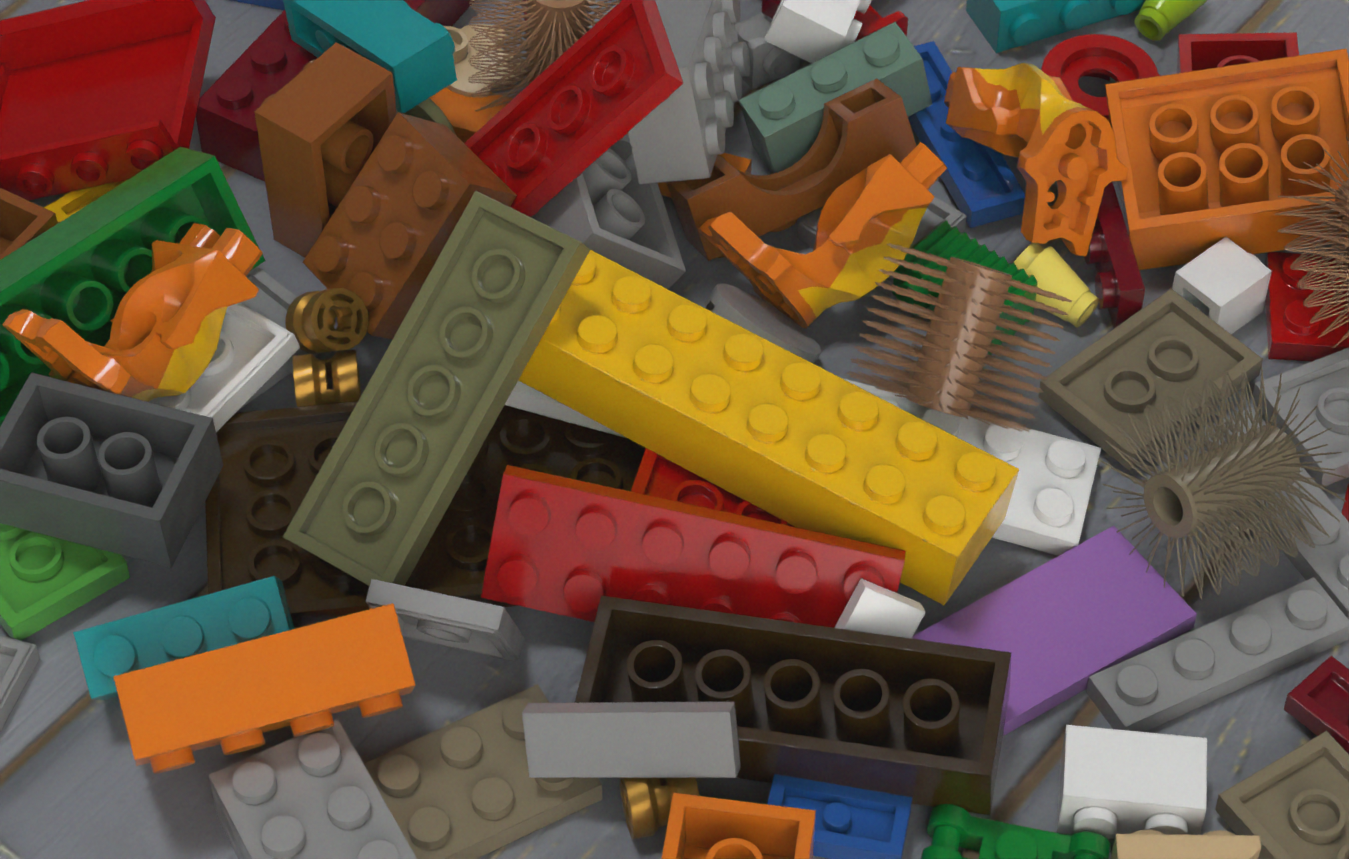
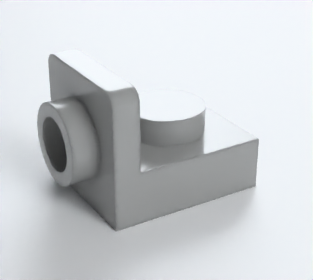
(766, 59)

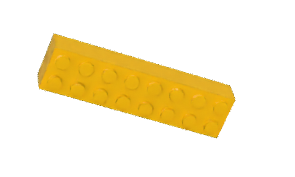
(769, 425)

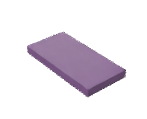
(1069, 622)

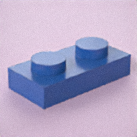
(848, 819)

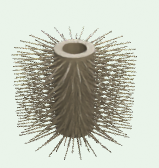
(1222, 480)

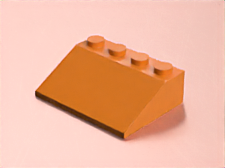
(1218, 151)
(265, 686)

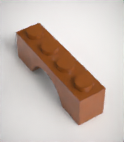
(853, 135)

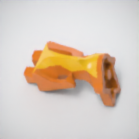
(1054, 137)
(851, 238)
(162, 325)

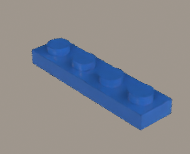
(974, 173)

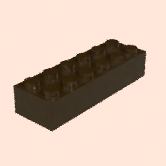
(816, 697)

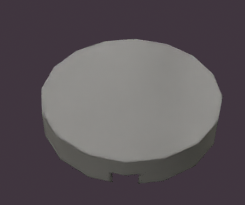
(762, 320)

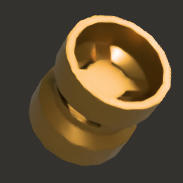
(313, 320)
(312, 379)
(649, 801)

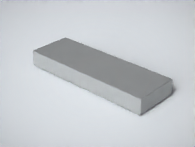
(631, 740)

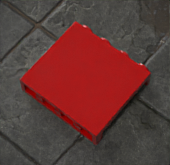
(98, 91)

